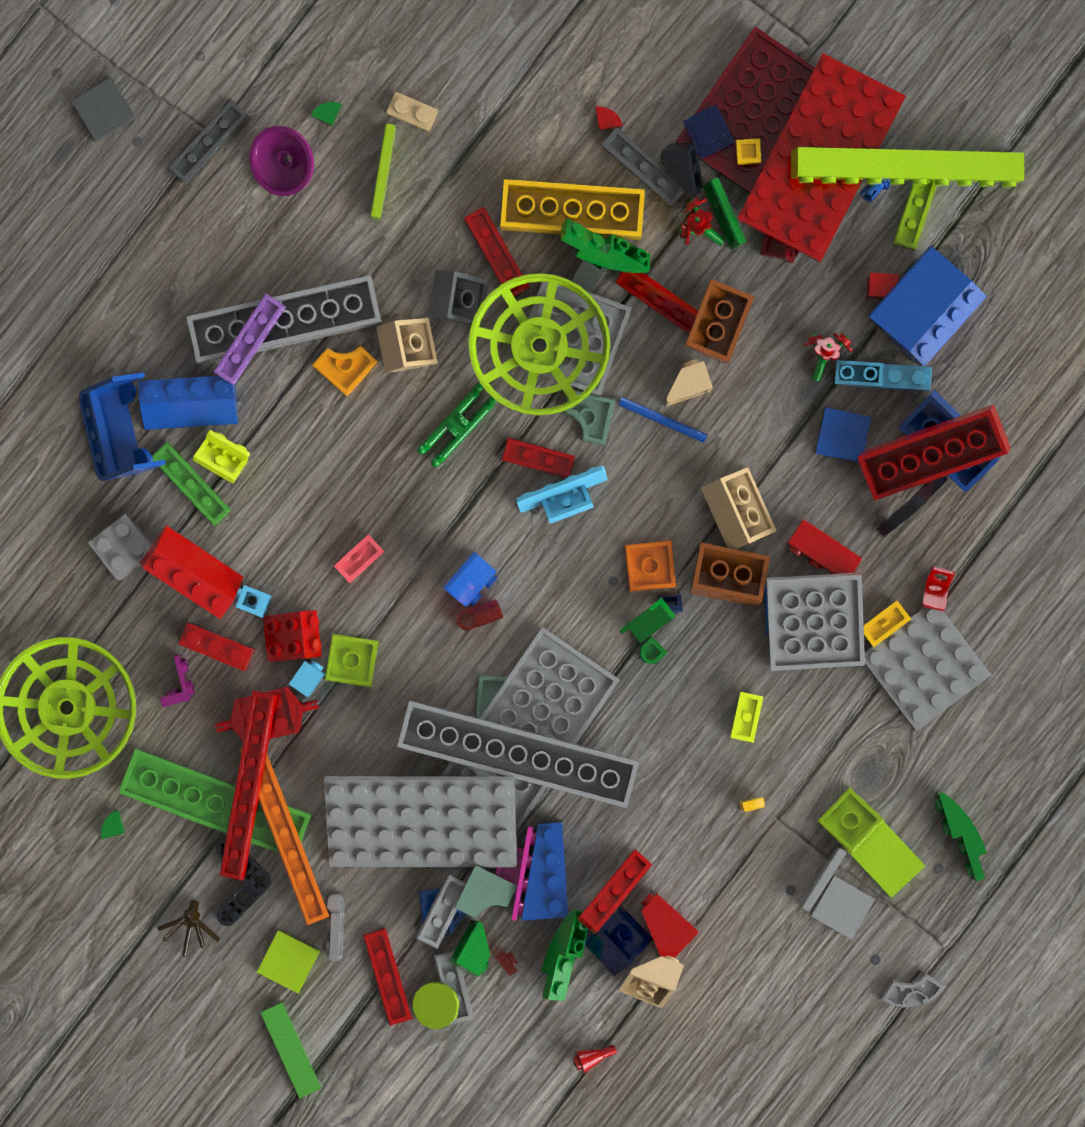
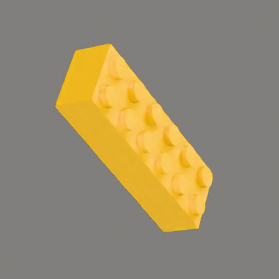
(546, 205)

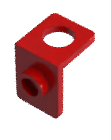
(937, 589)

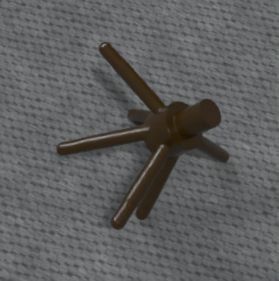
(189, 919)

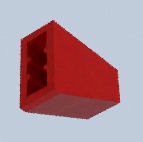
(667, 926)

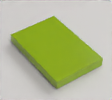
(887, 859)

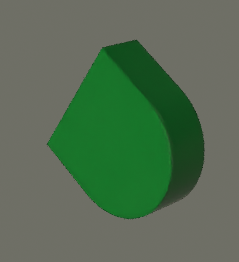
(651, 651)

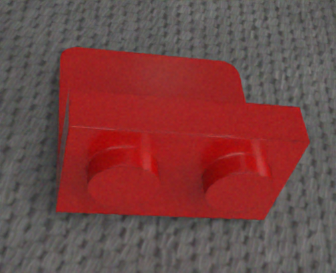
(292, 636)

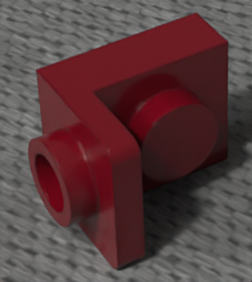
(776, 249)

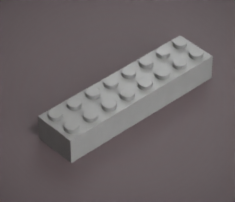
(307, 317)

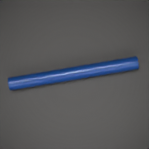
(664, 420)

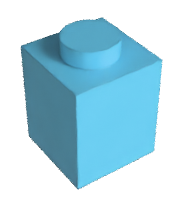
(308, 677)

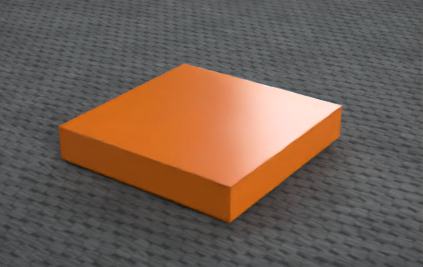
(650, 566)

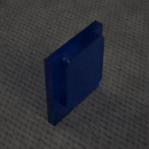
(708, 131)

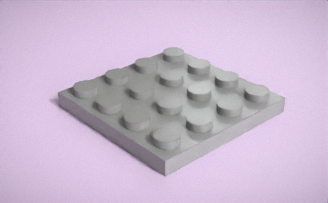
(616, 318)
(815, 621)
(925, 666)

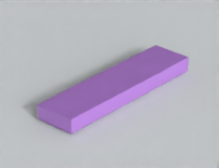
(249, 339)

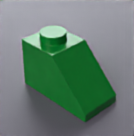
(472, 950)

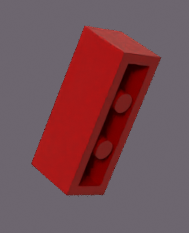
(822, 550)
(216, 646)

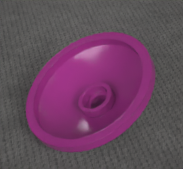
(270, 161)

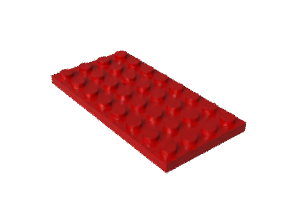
(833, 111)

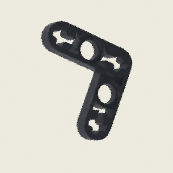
(911, 506)
(249, 887)

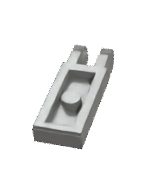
(335, 925)

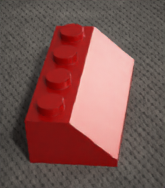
(192, 572)

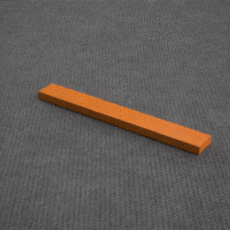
(290, 847)

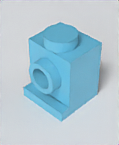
(261, 606)

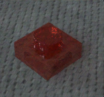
(507, 961)

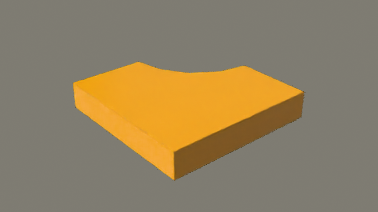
(345, 369)

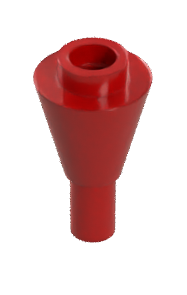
(588, 1059)

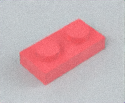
(359, 558)

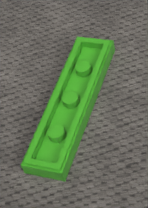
(191, 484)
(291, 1050)

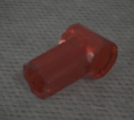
(481, 614)

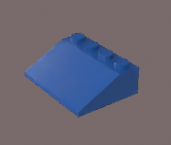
(927, 306)

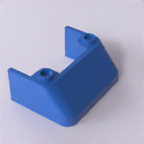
(111, 428)

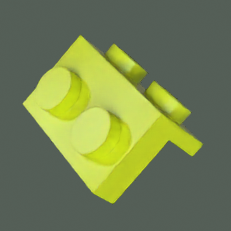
(222, 456)

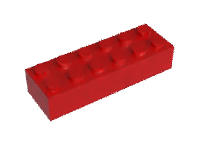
(934, 452)

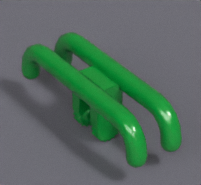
(457, 425)

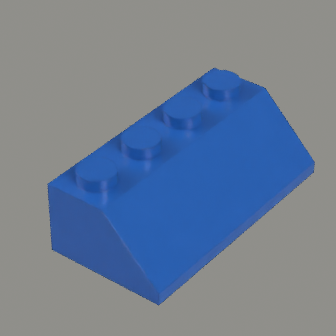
(187, 402)
(933, 411)

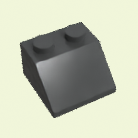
(456, 297)

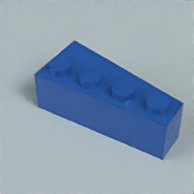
(547, 878)

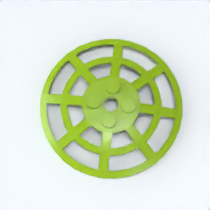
(544, 329)
(50, 708)

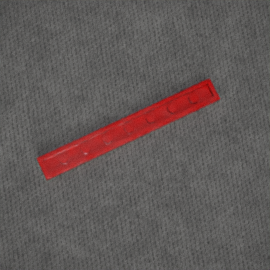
(248, 785)

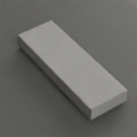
(822, 878)
(441, 912)
(454, 978)

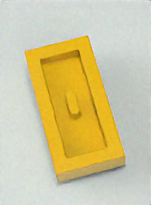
(885, 623)

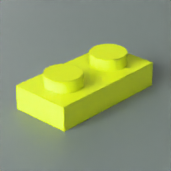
(746, 717)

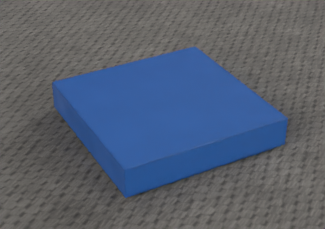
(842, 434)

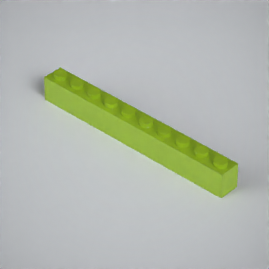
(907, 165)

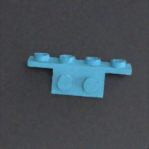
(564, 497)

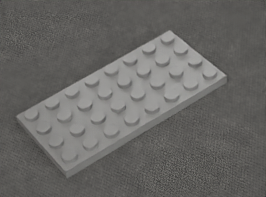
(548, 694)
(421, 821)

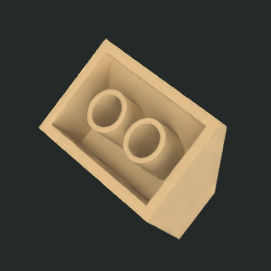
(738, 509)
(653, 981)

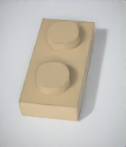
(412, 112)

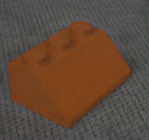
(719, 321)
(730, 575)

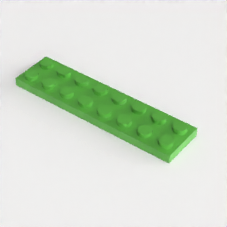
(195, 796)

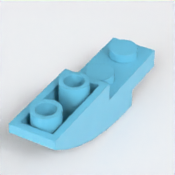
(883, 376)

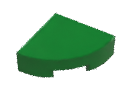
(327, 112)
(112, 825)

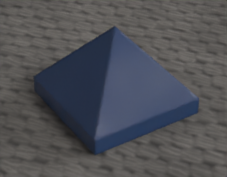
(673, 601)

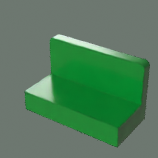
(649, 620)

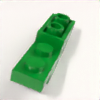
(609, 253)
(959, 825)
(560, 956)

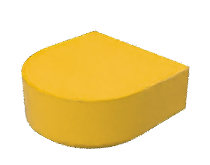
(752, 804)

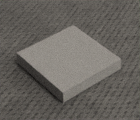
(842, 907)

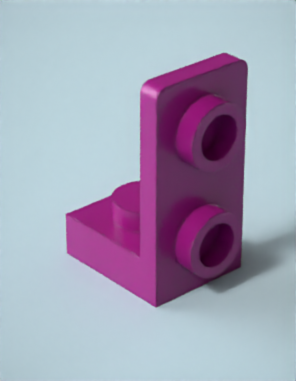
(174, 696)

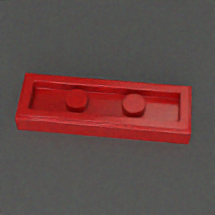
(538, 458)

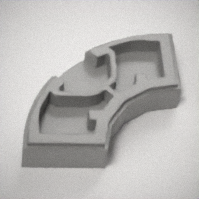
(912, 993)

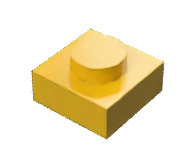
(748, 151)

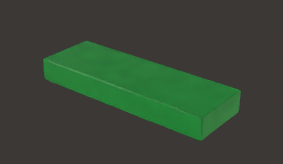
(724, 213)

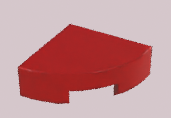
(607, 119)

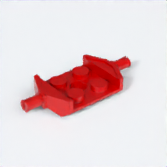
(287, 714)

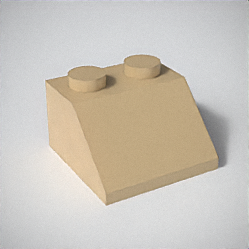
(406, 344)
(690, 382)

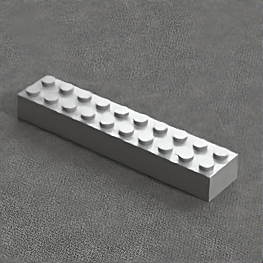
(518, 754)

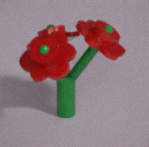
(699, 224)
(825, 350)

